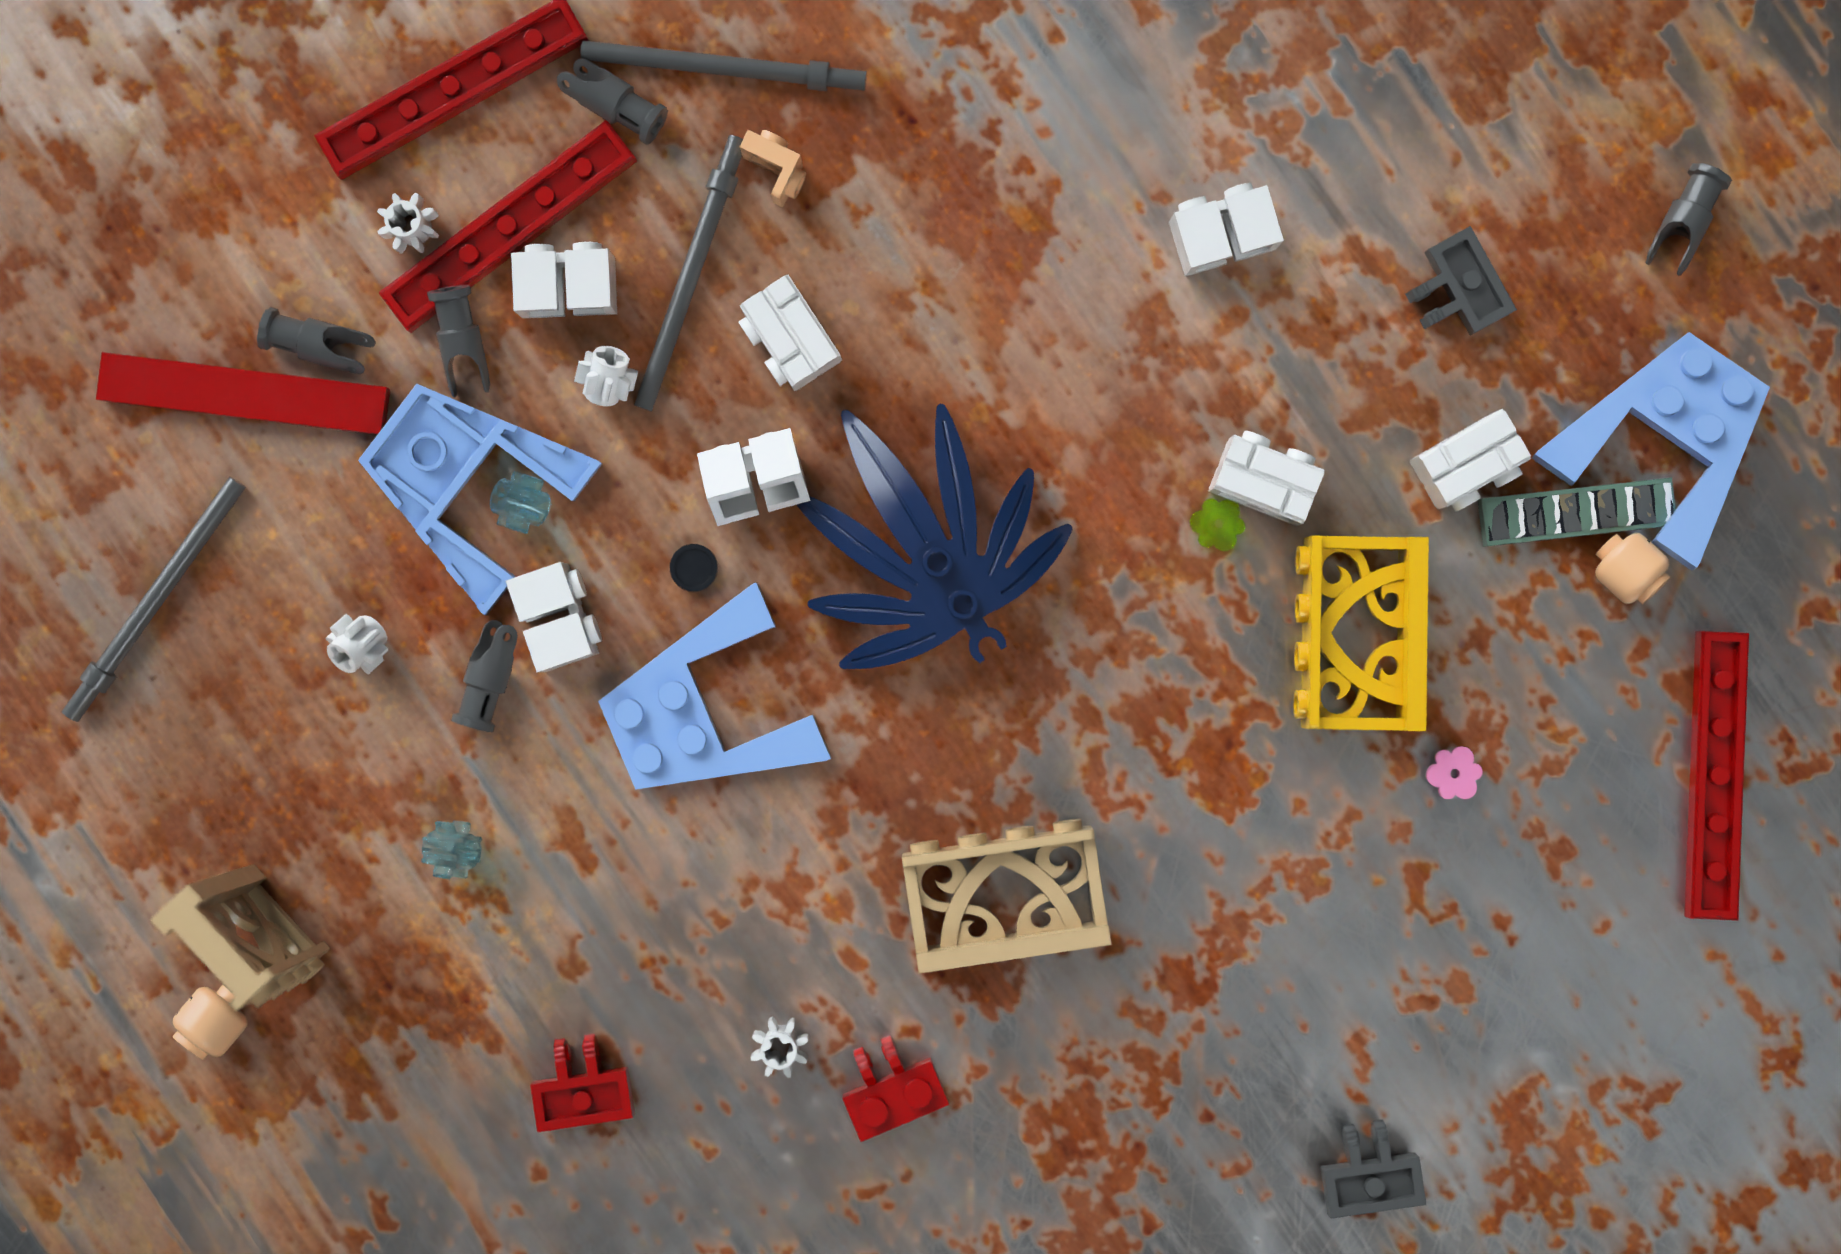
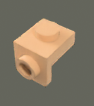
(772, 154)

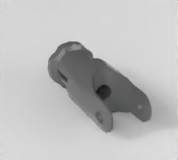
(613, 99)
(1692, 212)
(458, 332)
(310, 339)
(486, 676)

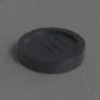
(693, 567)

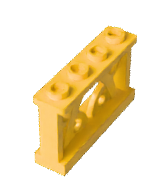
(1410, 584)

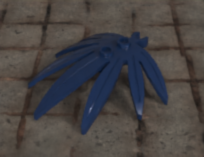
(947, 577)

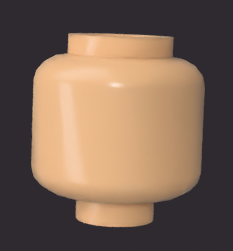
(1632, 568)
(208, 1022)

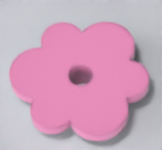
(1461, 785)

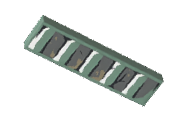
(1576, 512)

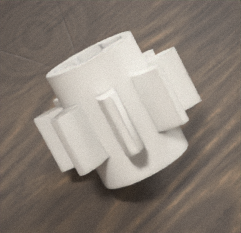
(395, 221)
(606, 376)
(357, 644)
(773, 1058)

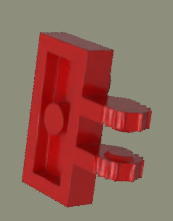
(581, 1097)
(895, 1097)

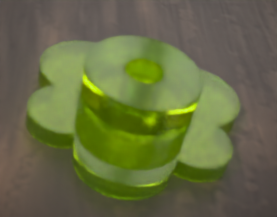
(1204, 524)

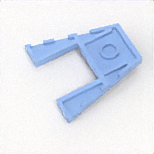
(1695, 403)
(432, 453)
(667, 726)

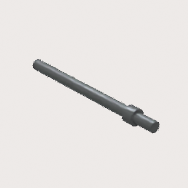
(816, 75)
(720, 186)
(100, 674)

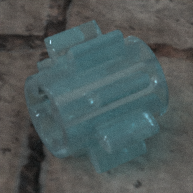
(520, 502)
(451, 849)

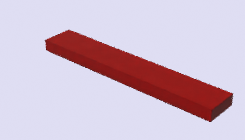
(451, 88)
(510, 223)
(242, 393)
(1716, 775)

